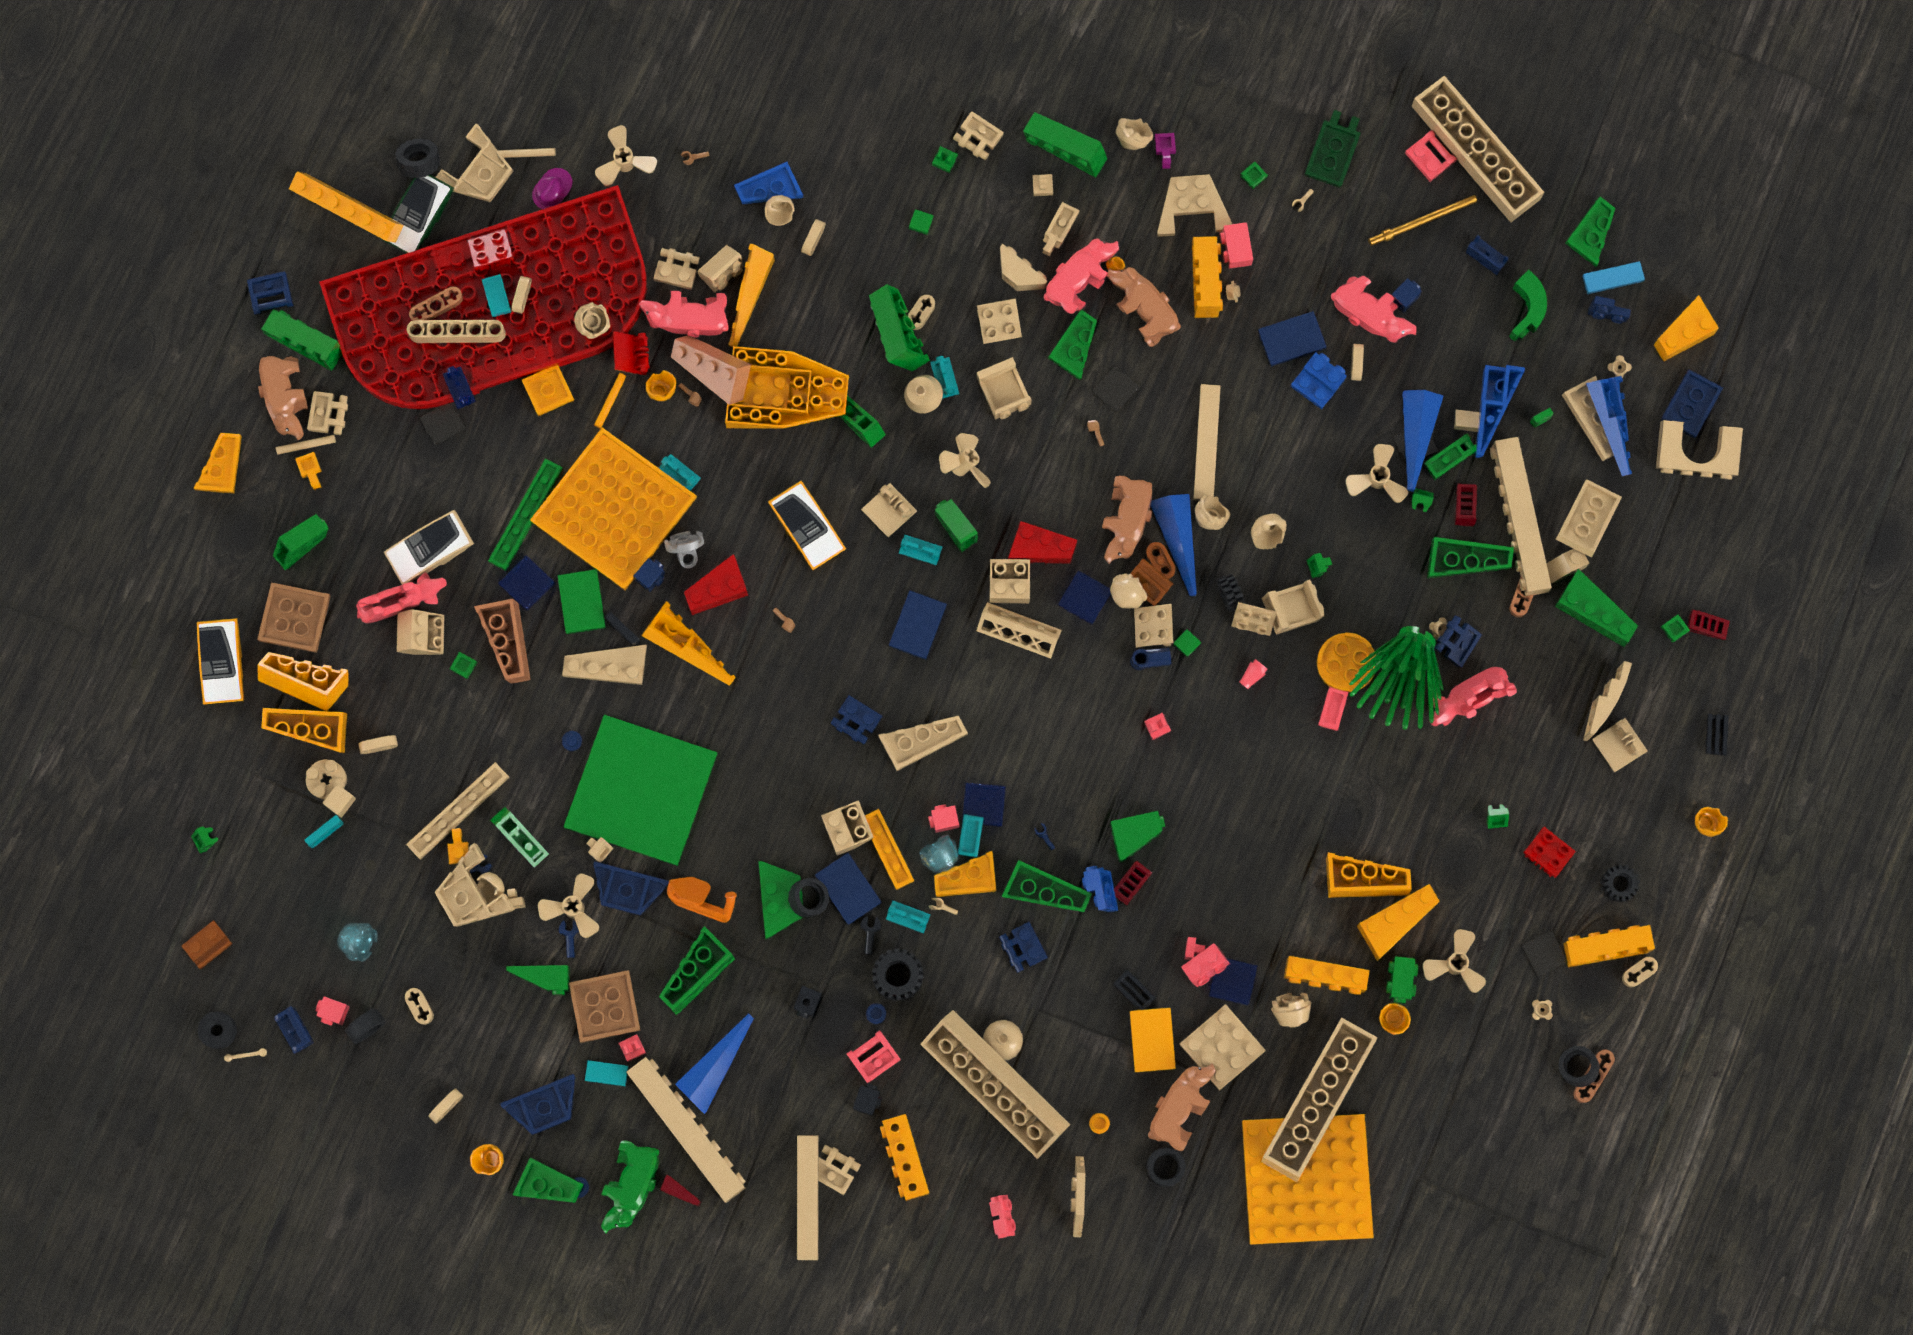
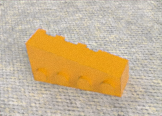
(1206, 277)
(303, 680)
(1609, 946)

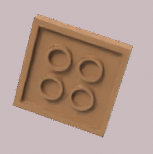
(294, 617)
(604, 1006)

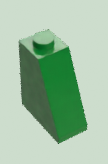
(956, 524)
(299, 541)
(1135, 832)

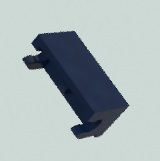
(1486, 255)
(293, 1029)

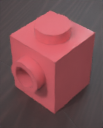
(943, 818)
(331, 1011)

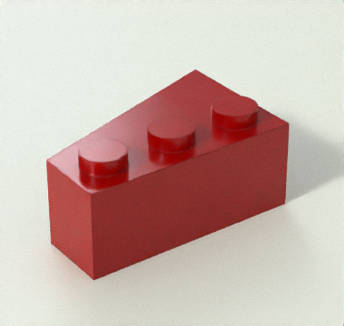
(1041, 545)
(717, 587)

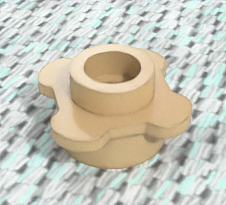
(1233, 291)
(1624, 366)
(1434, 626)
(1547, 1009)

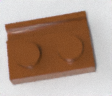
(1152, 581)
(206, 944)

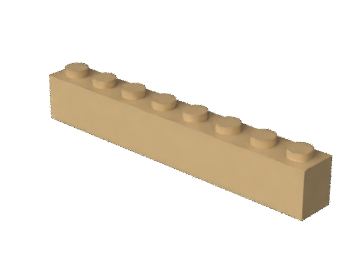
(1521, 516)
(686, 1130)

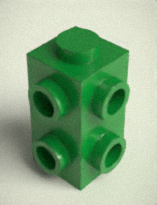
(1402, 975)

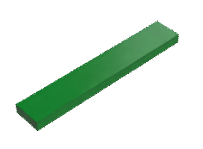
(520, 522)

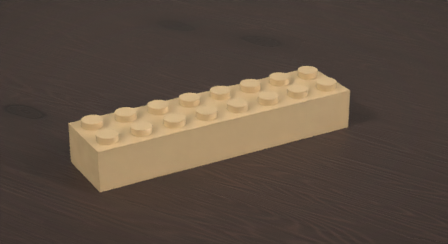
(1477, 149)
(995, 1084)
(1319, 1099)

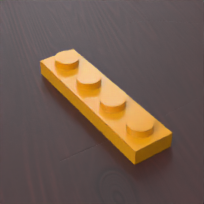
(888, 850)

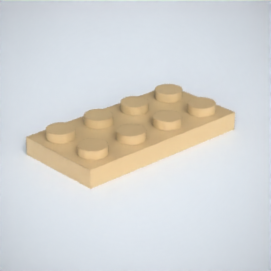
(1588, 518)

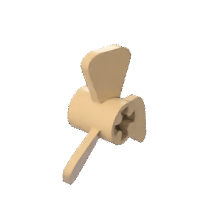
(608, 172)
(965, 460)
(1358, 483)
(551, 909)
(1462, 942)

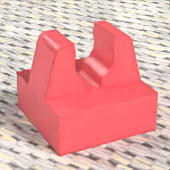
(1157, 726)
(1192, 948)
(632, 1048)

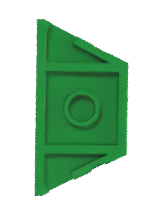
(775, 893)

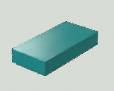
(496, 295)
(324, 831)
(970, 835)
(606, 1073)

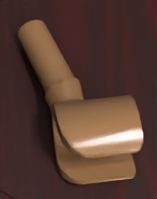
(693, 156)
(695, 398)
(1093, 425)
(788, 624)

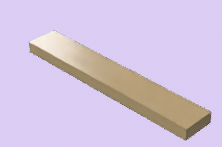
(1206, 441)
(457, 811)
(807, 1196)

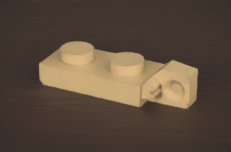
(1059, 227)

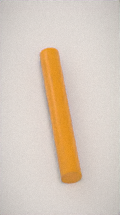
(610, 400)

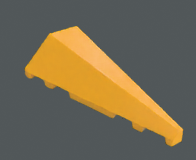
(754, 278)
(676, 638)

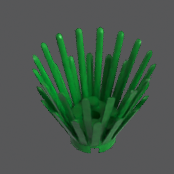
(1410, 656)

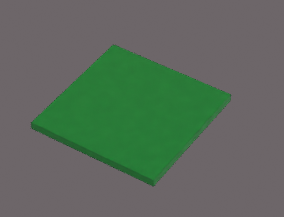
(640, 790)

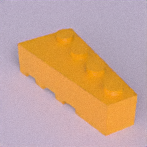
(314, 727)
(1364, 878)
(1393, 922)

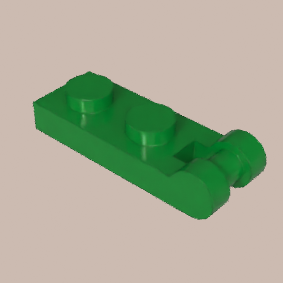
(1450, 457)

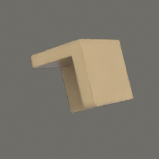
(339, 800)

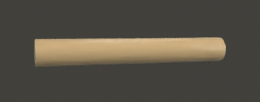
(528, 152)
(305, 444)

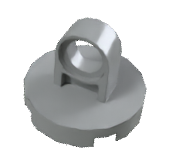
(683, 544)

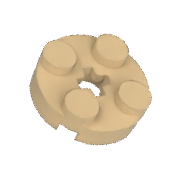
(316, 773)

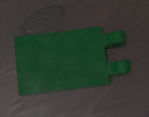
(1333, 151)

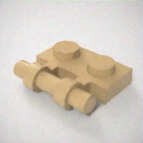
(980, 130)
(675, 274)
(321, 412)
(832, 1176)

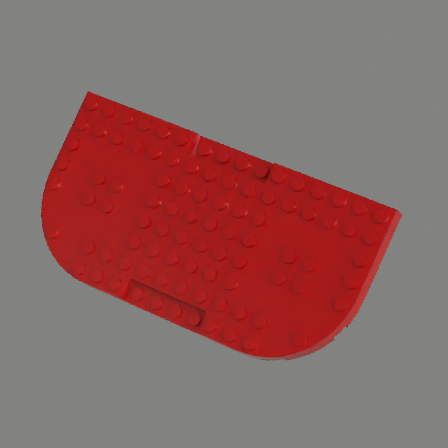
(569, 251)

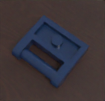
(269, 286)

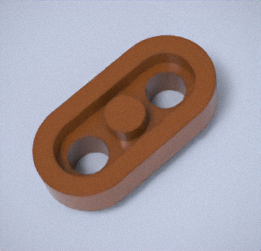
(1162, 560)

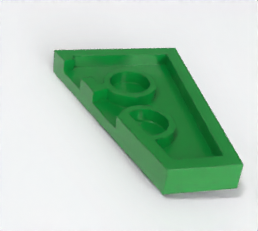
(1591, 232)
(1074, 345)
(547, 1183)

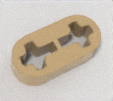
(813, 237)
(521, 294)
(917, 309)
(1357, 362)
(378, 744)
(1642, 975)
(415, 1008)
(445, 1105)

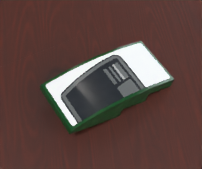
(419, 211)

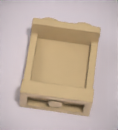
(1003, 389)
(1294, 606)

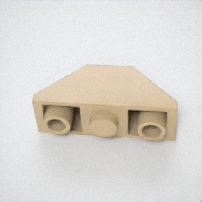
(1018, 271)

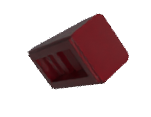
(1466, 517)
(1694, 614)
(1143, 870)
(673, 1188)

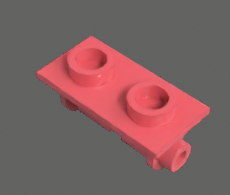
(1005, 1225)

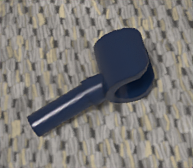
(1044, 836)

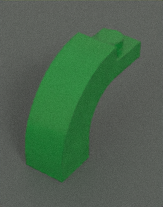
(1534, 295)

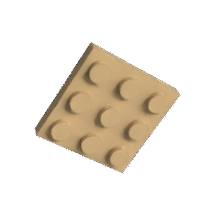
(1225, 1044)

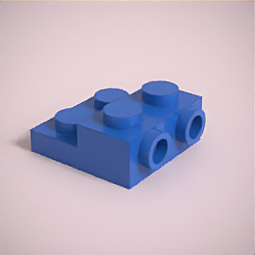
(1319, 380)
(1100, 882)

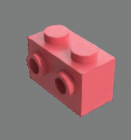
(1237, 245)
(1205, 965)

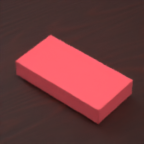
(1333, 709)

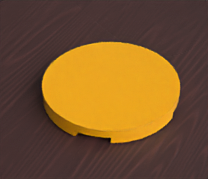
(1341, 658)

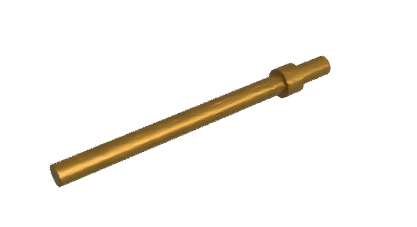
(1387, 235)

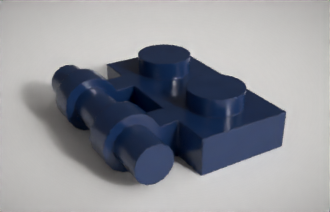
(1462, 645)
(860, 715)
(1029, 945)

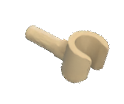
(1302, 200)
(940, 905)

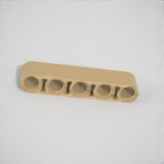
(463, 337)

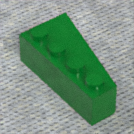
(1066, 144)
(896, 329)
(303, 339)
(1461, 557)
(1595, 609)
(1042, 888)
(696, 971)

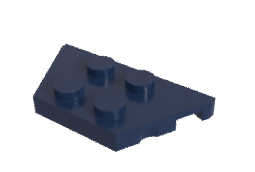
(627, 889)
(543, 1106)

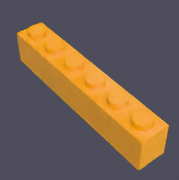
(346, 207)

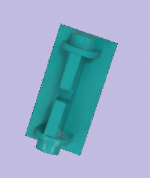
(944, 374)
(679, 472)
(920, 550)
(908, 916)

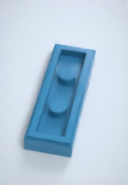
(1613, 277)

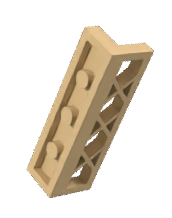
(1018, 623)

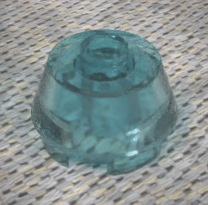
(939, 855)
(356, 941)

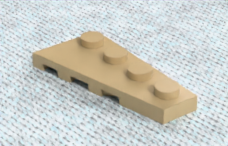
(1584, 410)
(611, 665)
(919, 741)

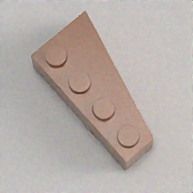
(713, 367)
(506, 638)

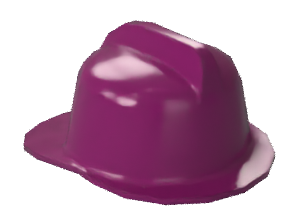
(552, 188)

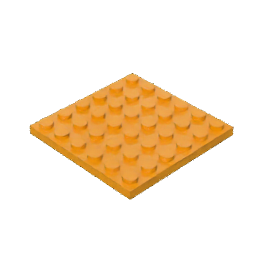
(613, 508)
(1326, 1201)

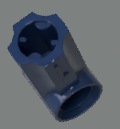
(1152, 658)

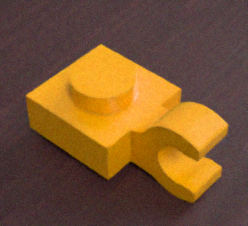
(309, 467)
(458, 848)

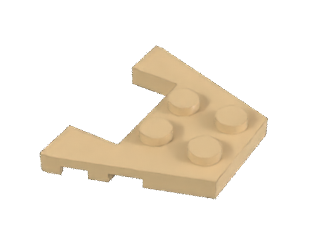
(484, 174)
(1192, 196)
(463, 898)
(1077, 1203)

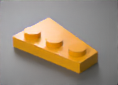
(968, 878)

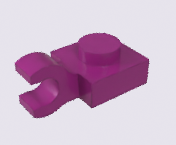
(1165, 146)

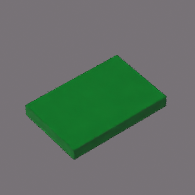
(581, 601)

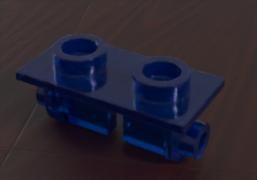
(458, 387)

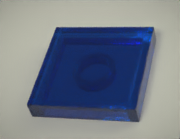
(526, 583)
(1085, 597)
(985, 802)
(1234, 982)

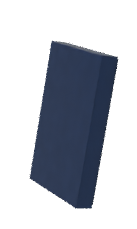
(1292, 338)
(1692, 402)
(917, 625)
(848, 889)

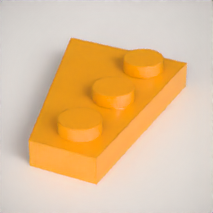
(222, 466)

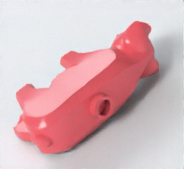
(1077, 273)
(1369, 312)
(686, 317)
(399, 599)
(1473, 695)

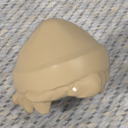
(1133, 133)
(592, 320)
(1211, 513)
(1268, 531)
(1127, 591)

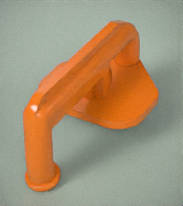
(692, 893)

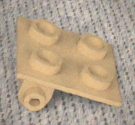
(999, 321)
(889, 510)
(1254, 619)
(1153, 625)
(1619, 745)

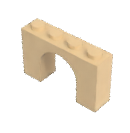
(1672, 458)

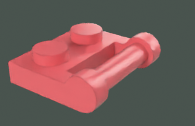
(1426, 160)
(876, 1063)

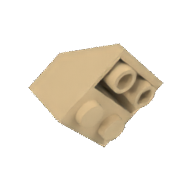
(721, 268)
(1009, 581)
(420, 633)
(847, 827)

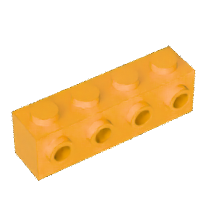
(1326, 974)
(905, 1157)

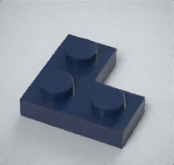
(1604, 308)

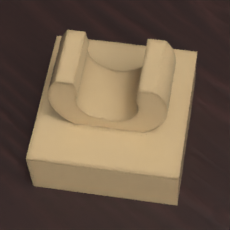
(1042, 185)
(599, 849)
(517, 902)

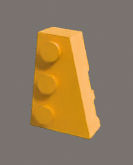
(1687, 330)

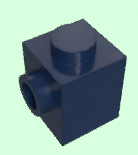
(1406, 294)
(650, 574)

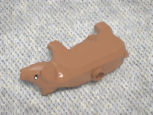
(1148, 303)
(279, 396)
(1131, 518)
(1178, 1103)

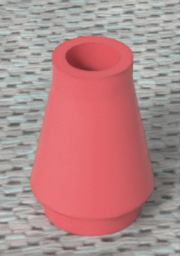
(1253, 673)

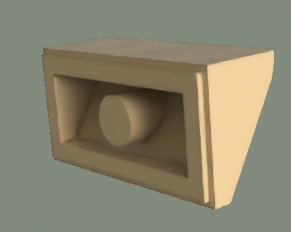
(1466, 420)

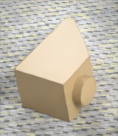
(1566, 565)

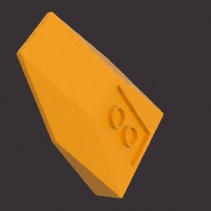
(786, 391)

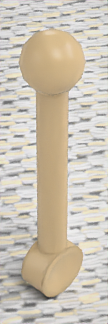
(262, 1052)

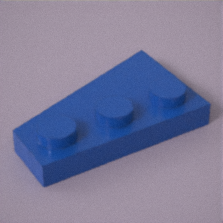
(768, 184)

